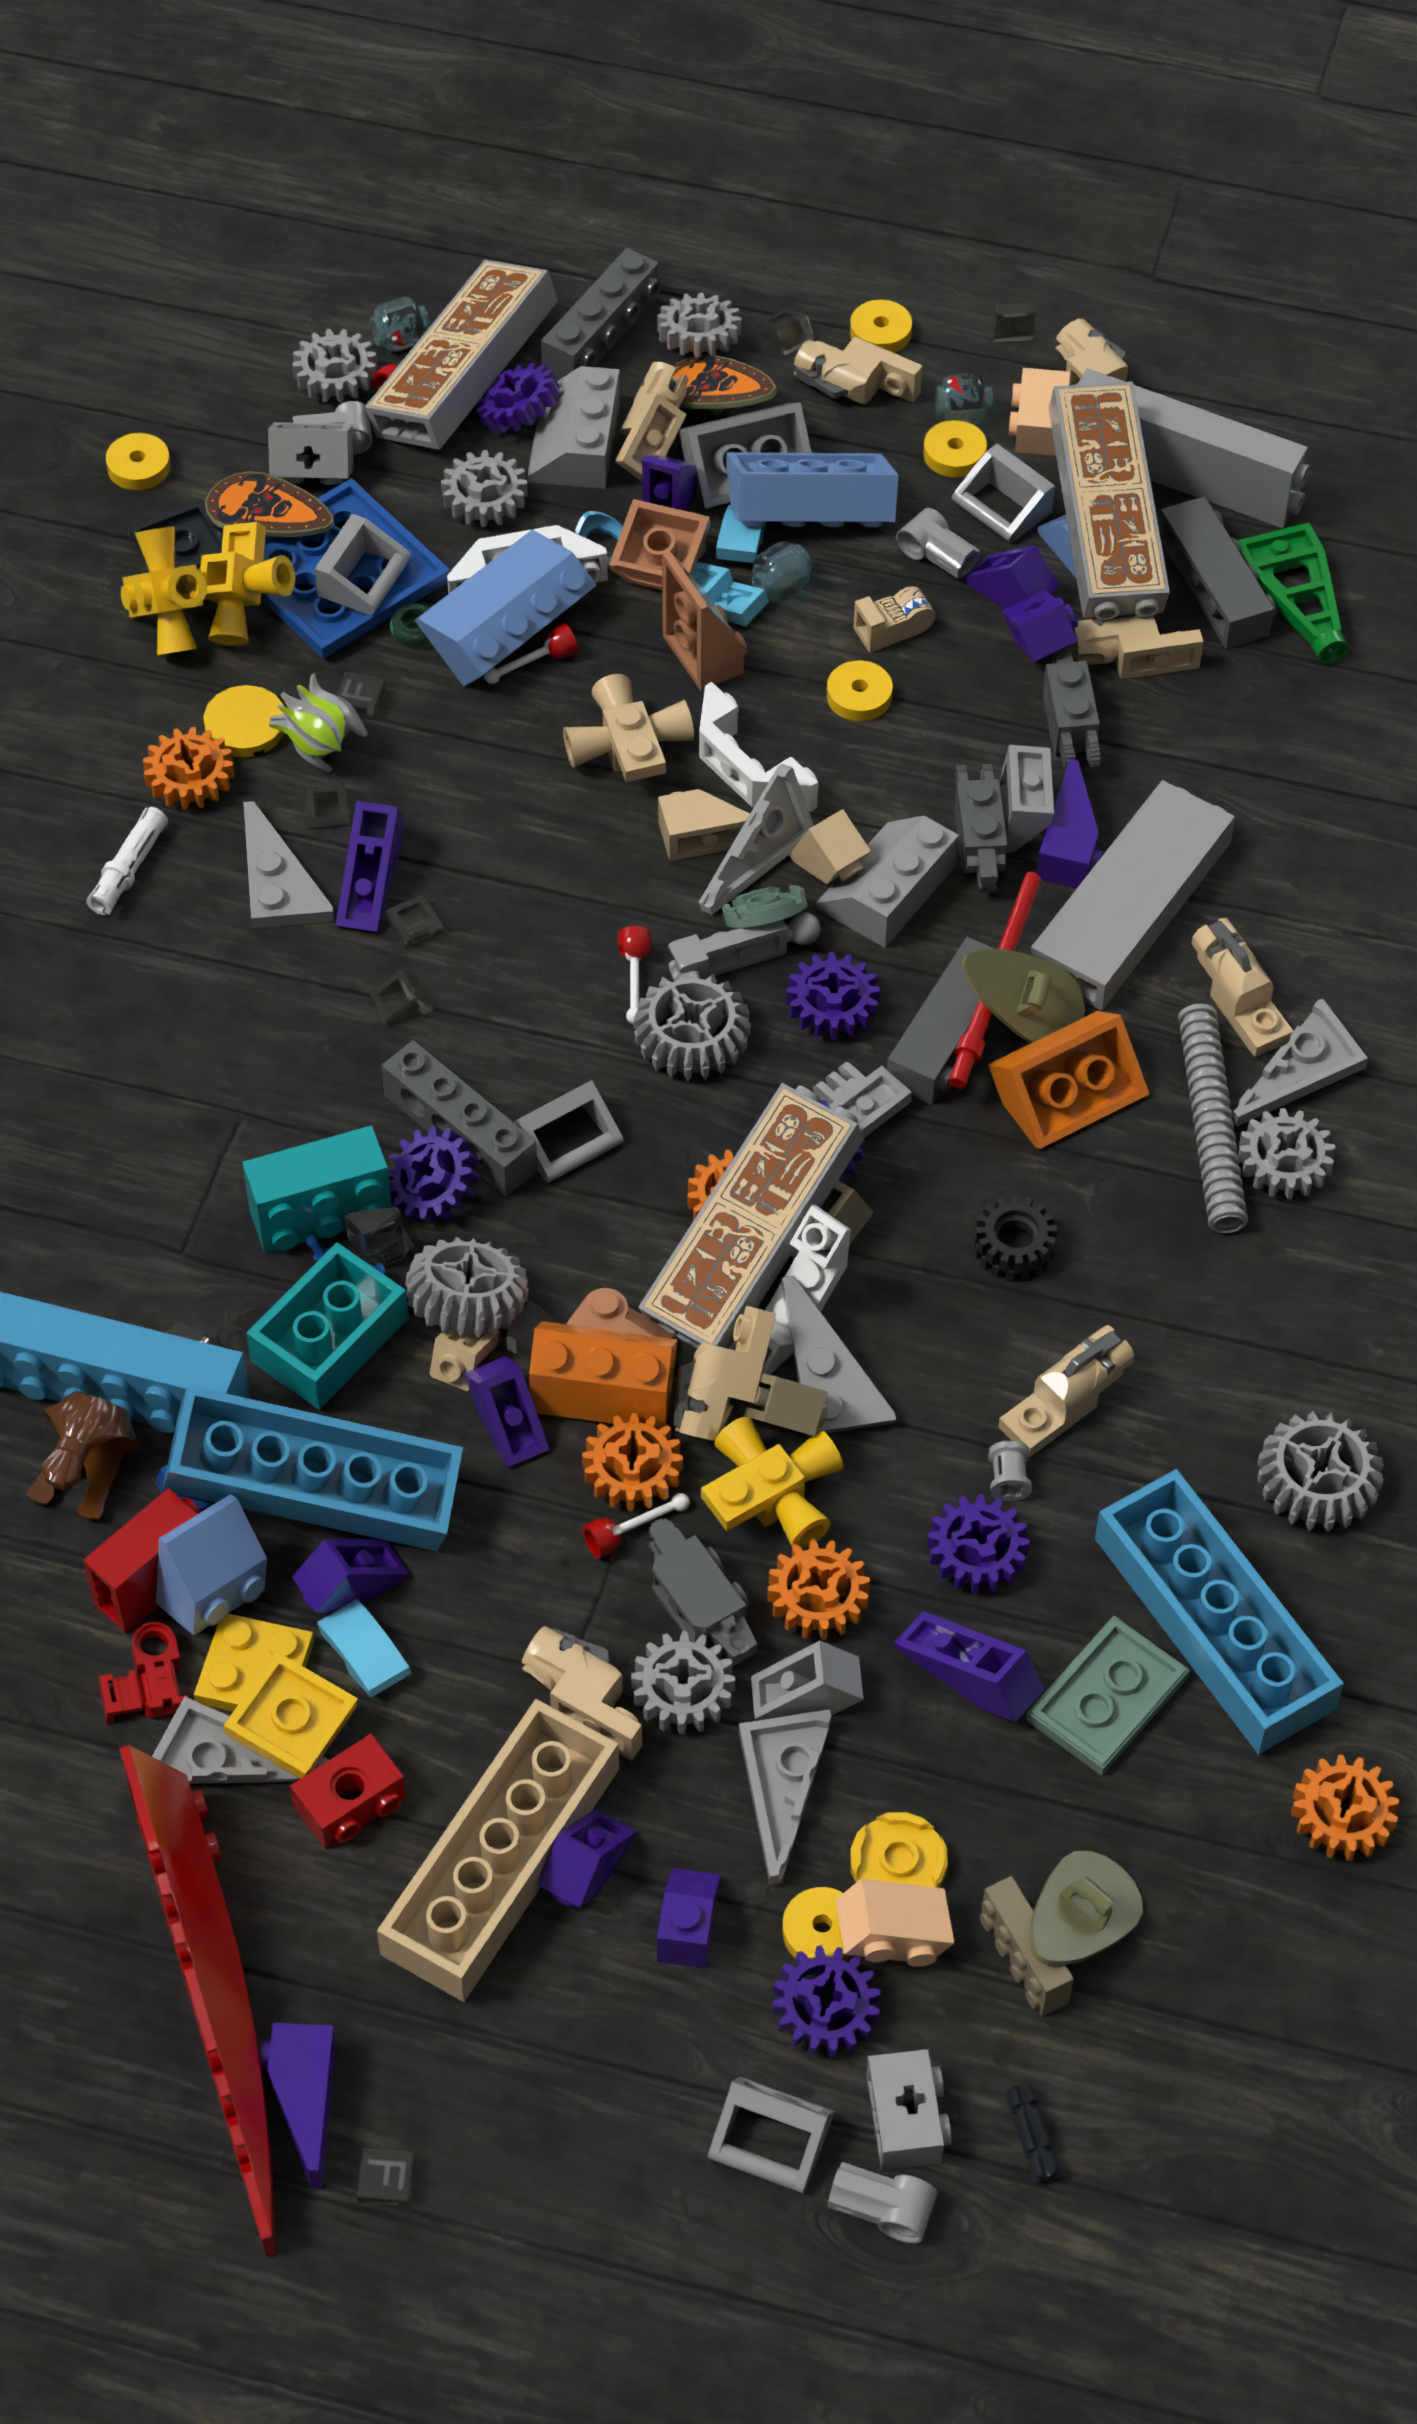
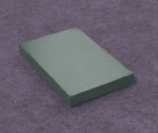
(1107, 1695)

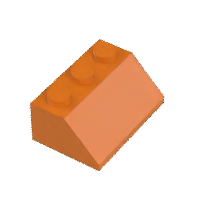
(1070, 1078)
(601, 1373)

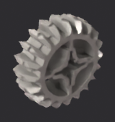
(696, 1013)
(466, 1287)
(1332, 1494)

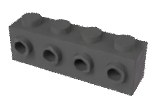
(602, 314)

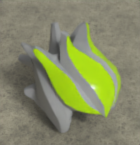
(317, 722)

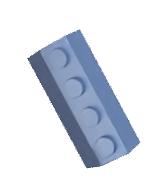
(812, 488)
(504, 605)

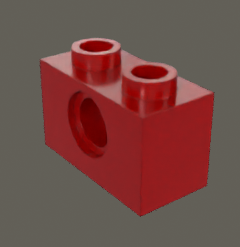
(359, 1768)

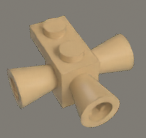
(628, 731)

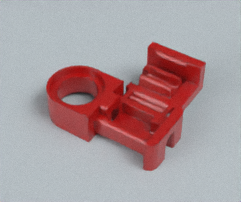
(151, 1684)

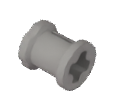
(1009, 1466)

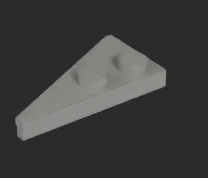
(278, 883)
(828, 1365)
(780, 1769)

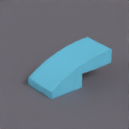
(737, 540)
(737, 599)
(364, 1648)

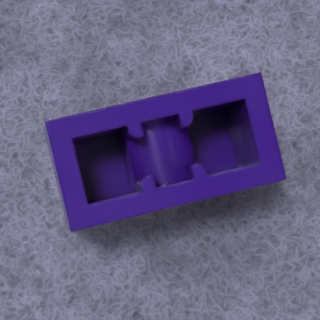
(1041, 625)

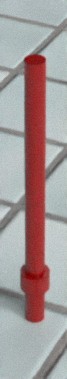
(971, 1043)

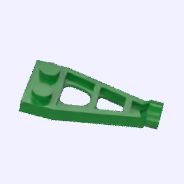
(1289, 550)

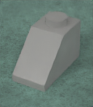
(808, 1682)

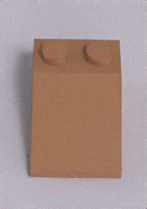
(698, 628)

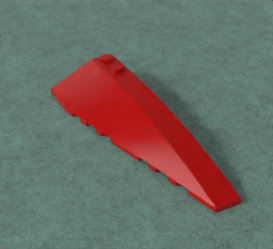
(210, 1963)

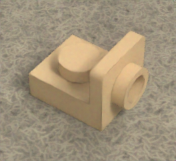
(459, 1355)

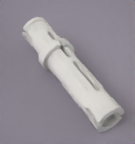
(119, 873)

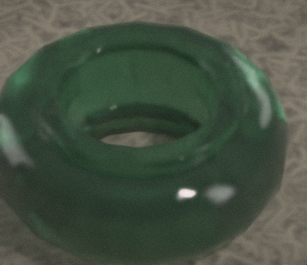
(403, 634)

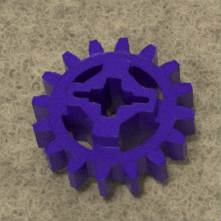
(518, 398)
(832, 995)
(432, 1174)
(974, 1548)
(845, 2005)

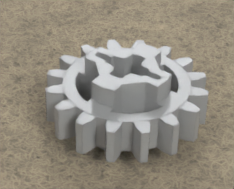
(699, 325)
(334, 365)
(484, 488)
(1286, 1153)
(677, 1661)

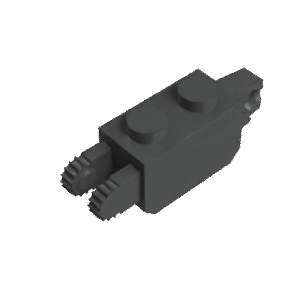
(1071, 708)
(980, 826)
(697, 1593)

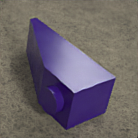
(1072, 838)
(370, 865)
(973, 1664)
(301, 2078)

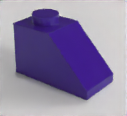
(668, 482)
(1011, 576)
(507, 1410)
(348, 1571)
(585, 1858)
(687, 1918)

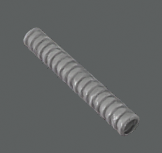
(1212, 1119)

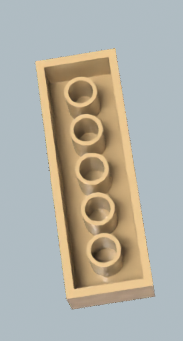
(496, 1850)

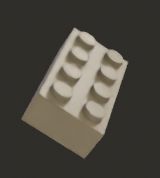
(1009, 1919)

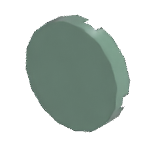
(764, 906)

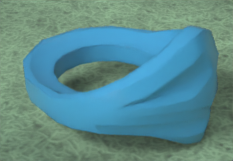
(598, 521)

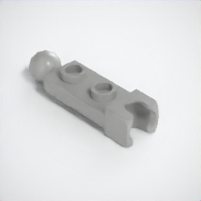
(740, 946)

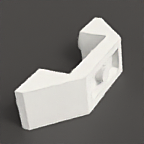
(590, 554)
(729, 762)
(817, 1268)

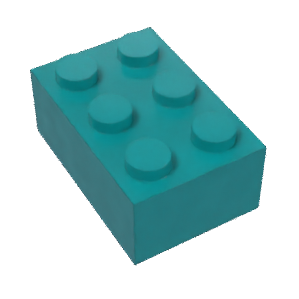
(314, 1188)
(328, 1326)

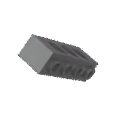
(441, 1099)

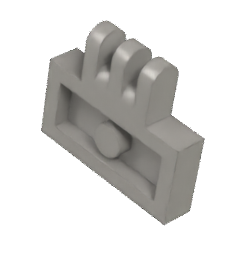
(868, 1098)

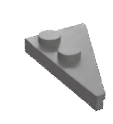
(765, 839)
(1312, 1059)
(201, 1750)

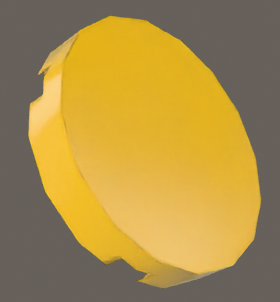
(243, 719)
(899, 1850)

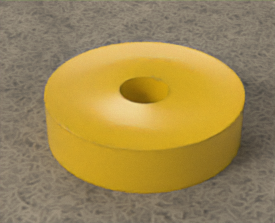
(882, 324)
(954, 448)
(123, 462)
(859, 676)
(805, 1911)

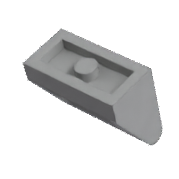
(1015, 481)
(342, 556)
(1026, 793)
(592, 1102)
(780, 2107)

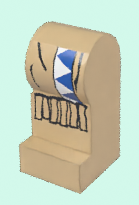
(892, 618)

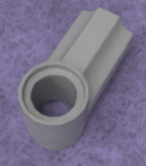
(346, 413)
(930, 537)
(897, 2204)

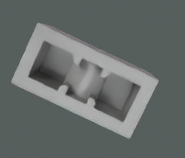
(329, 440)
(901, 2137)

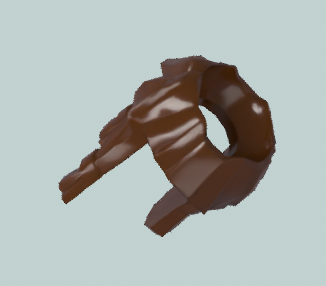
(92, 1437)

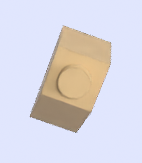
(697, 824)
(831, 849)

